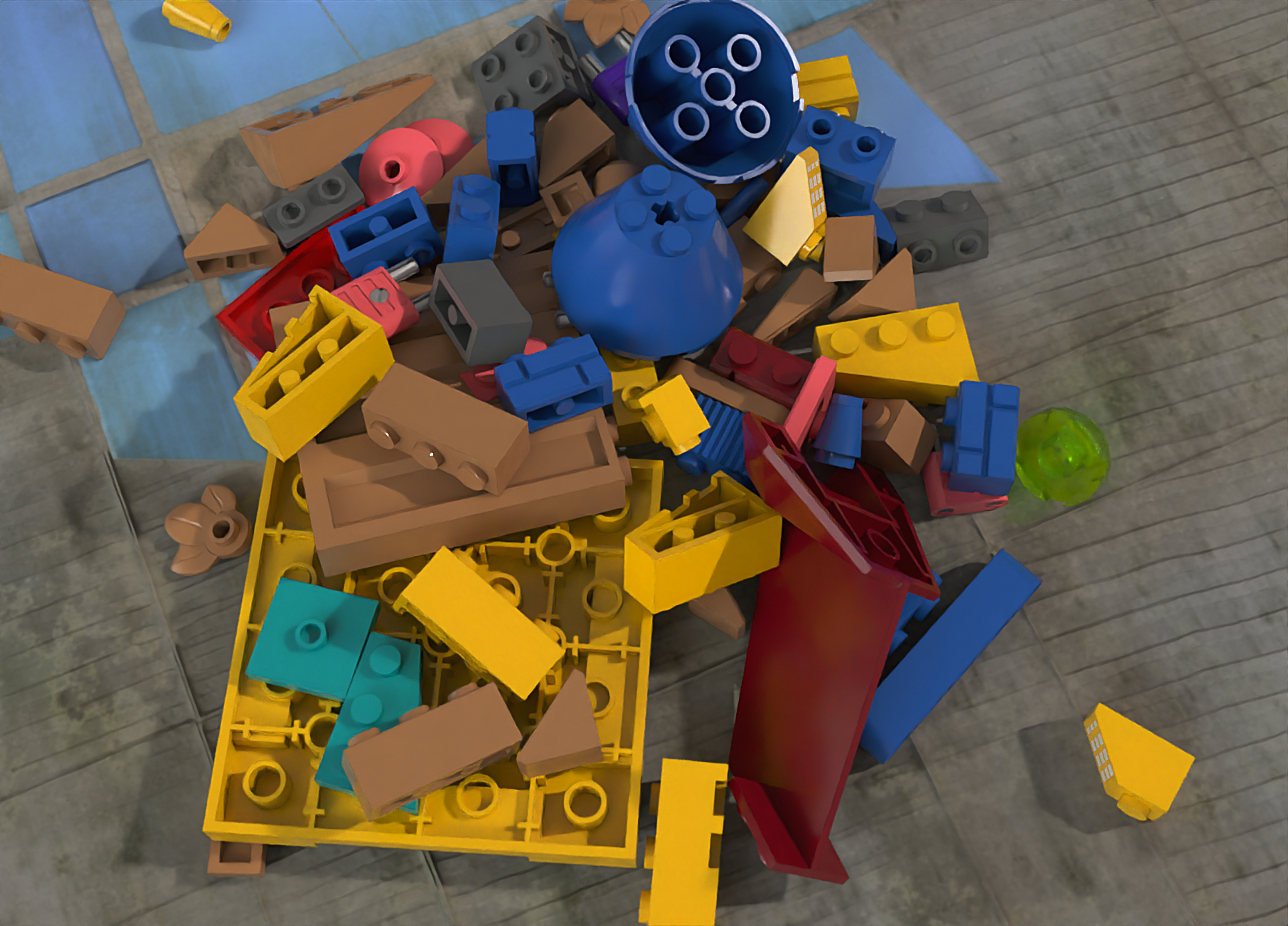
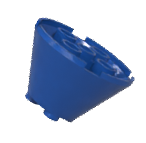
(713, 89)
(648, 267)

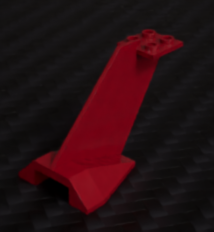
(816, 645)

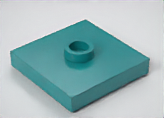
(312, 639)

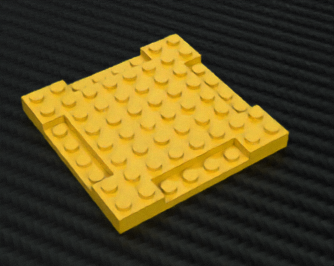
(558, 573)

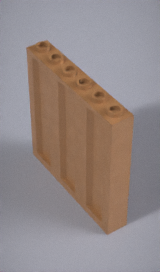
(386, 507)

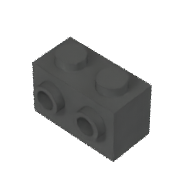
(479, 311)

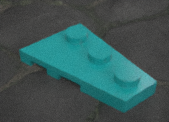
(381, 692)

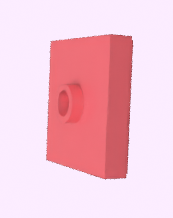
(811, 404)

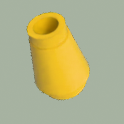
(198, 18)

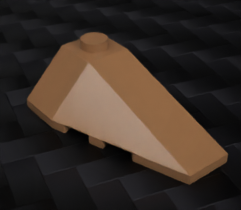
(306, 144)

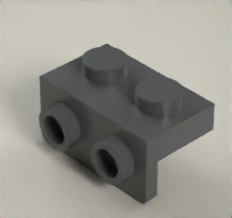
(313, 206)
(940, 230)

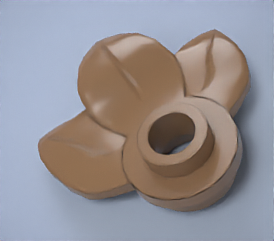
(606, 17)
(202, 530)

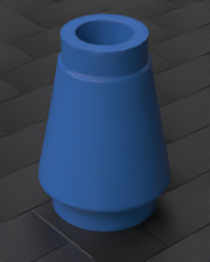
(840, 432)

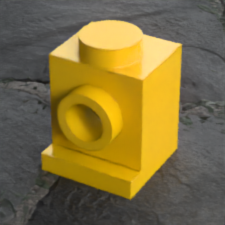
(671, 414)

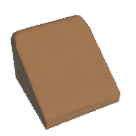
(720, 611)

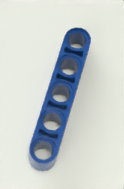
(946, 653)

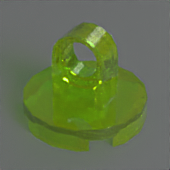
(1062, 456)

